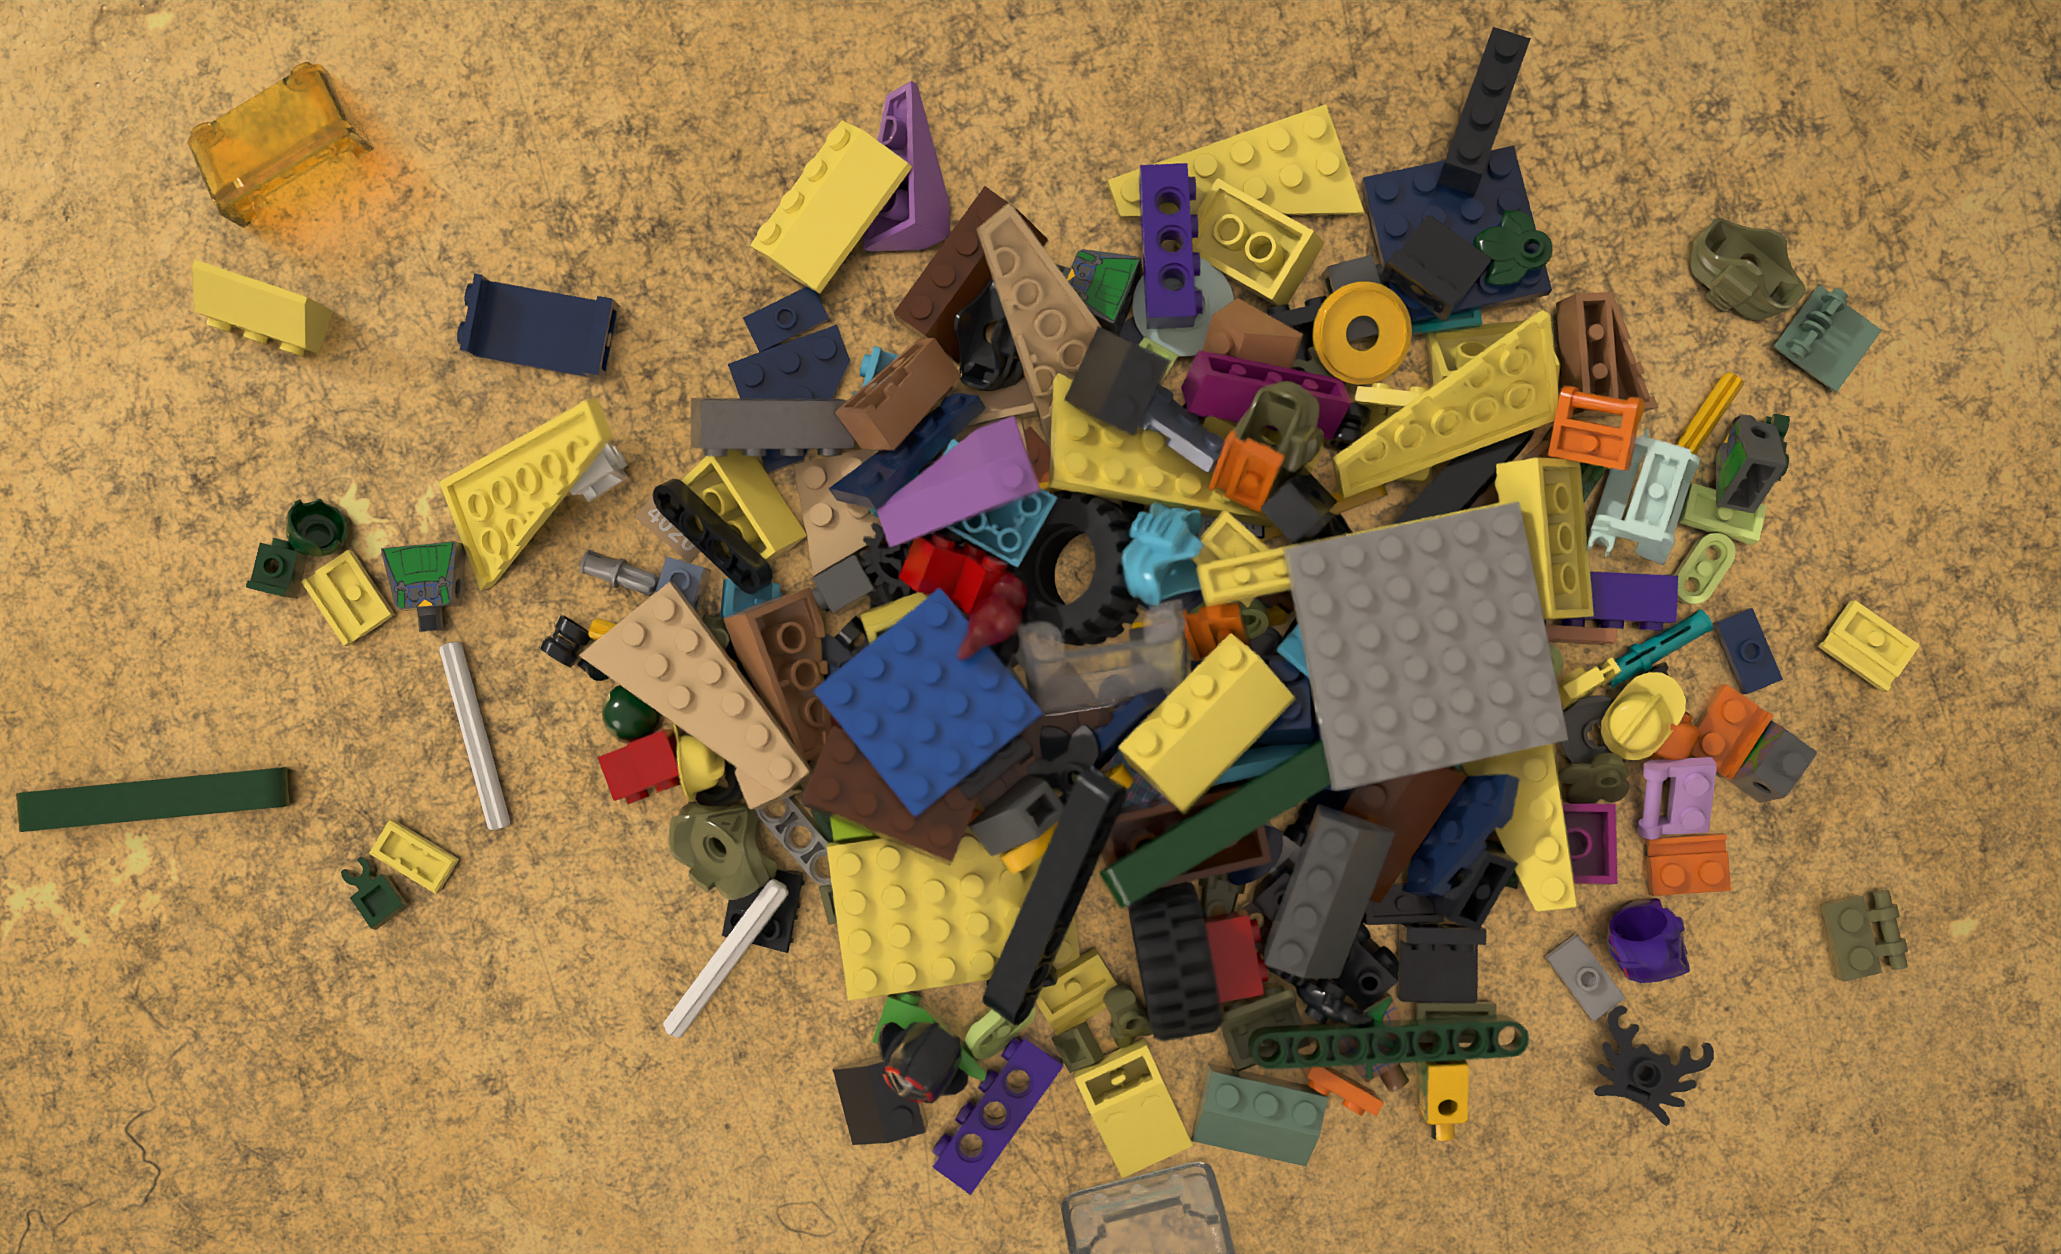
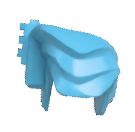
(1159, 556)

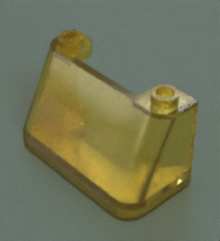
(274, 141)

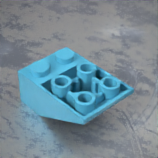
(1008, 529)

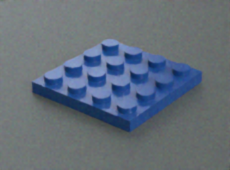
(922, 709)

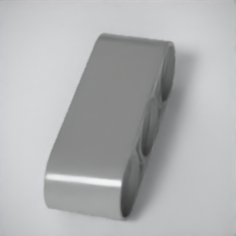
(783, 828)

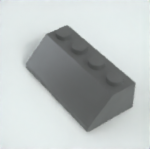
(1327, 894)

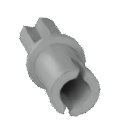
(618, 573)

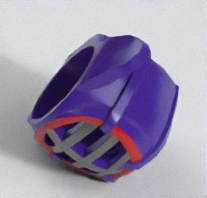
(1648, 942)

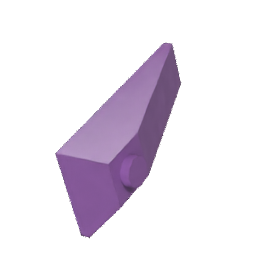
(919, 207)
(969, 480)

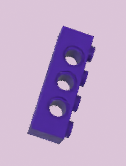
(1169, 185)
(969, 1167)

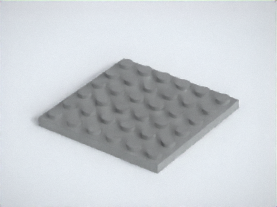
(1425, 645)

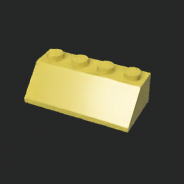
(830, 206)
(1555, 531)
(1206, 723)

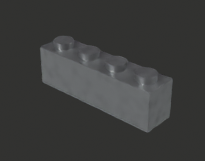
(768, 424)

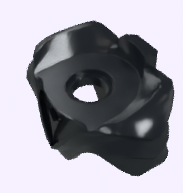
(984, 363)

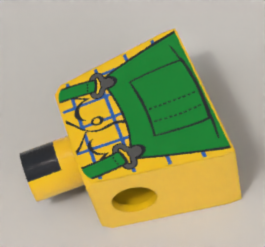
(1442, 1094)

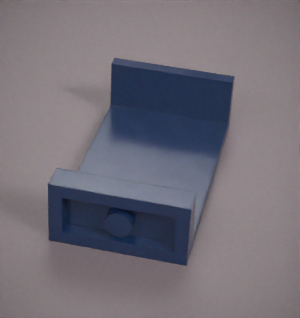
(538, 328)

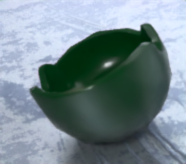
(315, 528)
(628, 716)

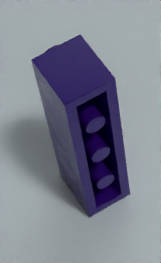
(1631, 598)

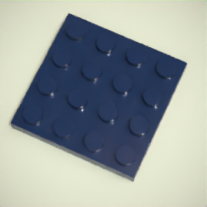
(1404, 198)

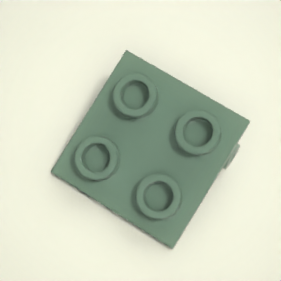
(1827, 337)

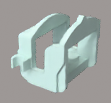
(1654, 503)

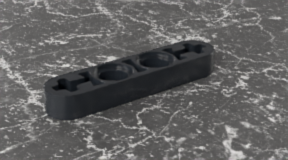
(743, 567)

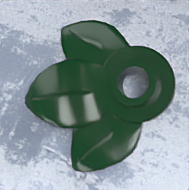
(1507, 248)

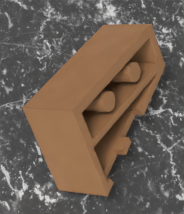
(1597, 351)
(899, 396)

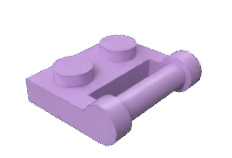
(1688, 798)

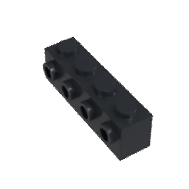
(1368, 967)

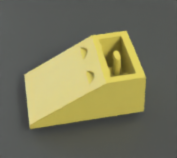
(1132, 1108)

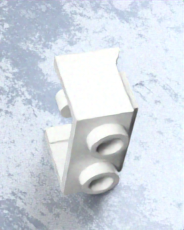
(602, 474)

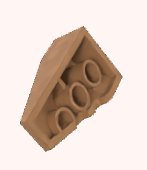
(785, 663)

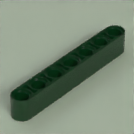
(152, 799)
(1217, 825)
(1405, 1049)

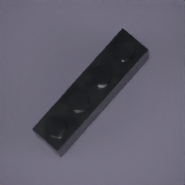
(1483, 111)

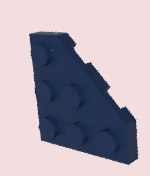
(794, 370)
(1460, 832)

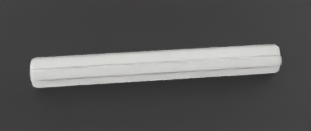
(474, 735)
(725, 958)

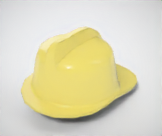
(1643, 715)
(697, 765)

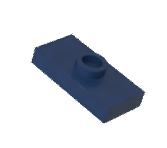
(786, 319)
(1747, 651)

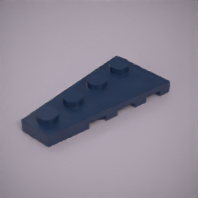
(890, 469)

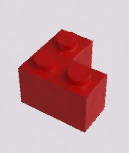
(959, 571)
(641, 766)
(1234, 955)

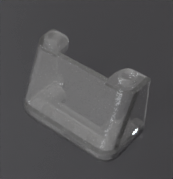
(1106, 673)
(1150, 1214)

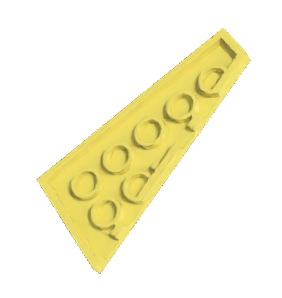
(1284, 164)
(1481, 403)
(1137, 468)
(516, 488)

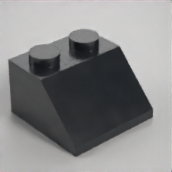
(1117, 380)
(873, 1107)

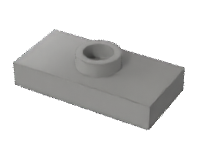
(1584, 977)

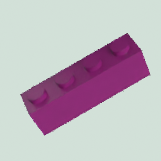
(1227, 386)

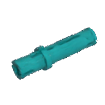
(1692, 626)

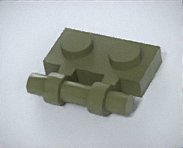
(1852, 936)

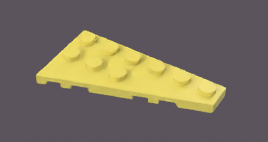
(1537, 830)

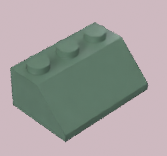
(1259, 1115)

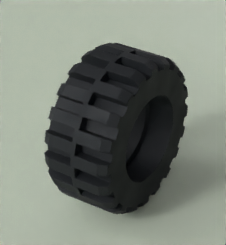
(1107, 600)
(1175, 963)

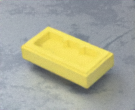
(414, 856)

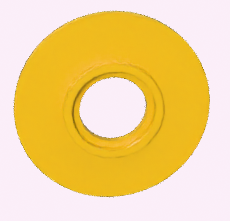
(1332, 323)

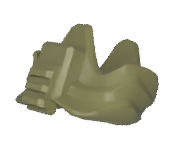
(1740, 283)
(1295, 416)
(720, 848)

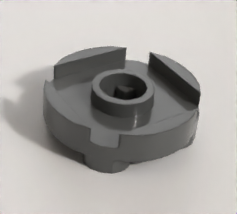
(1578, 723)

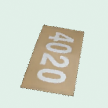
(666, 531)

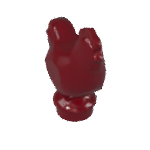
(994, 617)

